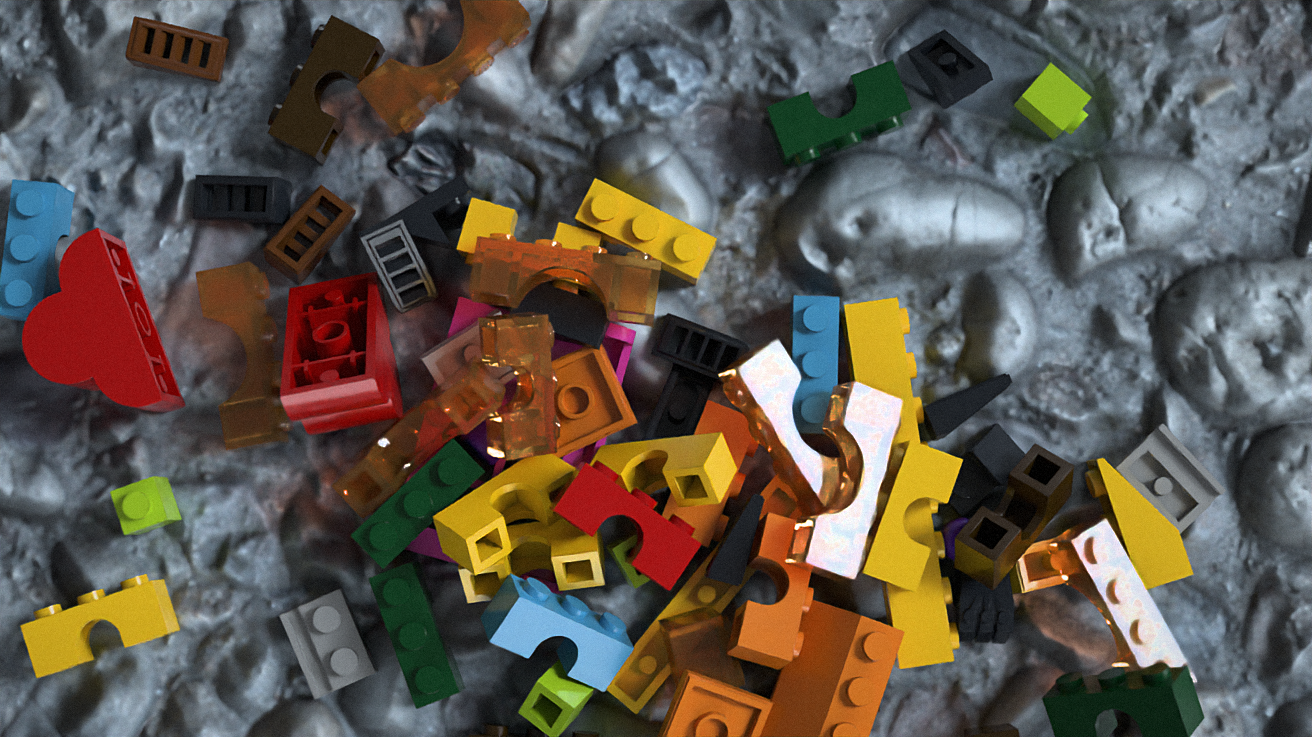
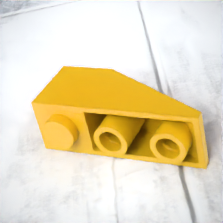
(1143, 532)

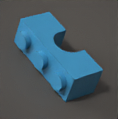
(35, 222)
(815, 355)
(529, 613)

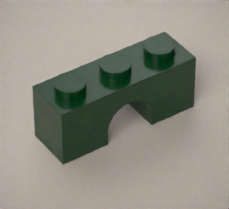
(803, 132)
(414, 504)
(415, 636)
(1156, 697)

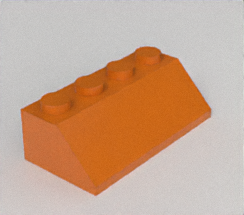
(836, 678)

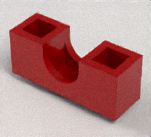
(661, 544)

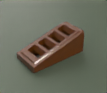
(139, 40)
(296, 225)

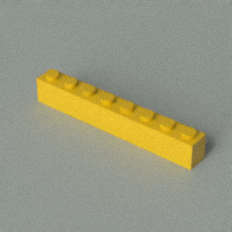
(879, 360)

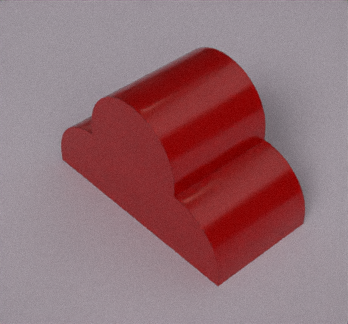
(101, 329)
(339, 356)

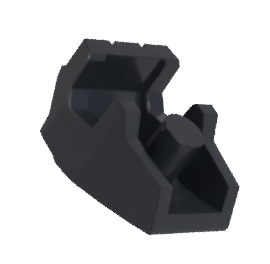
(983, 613)

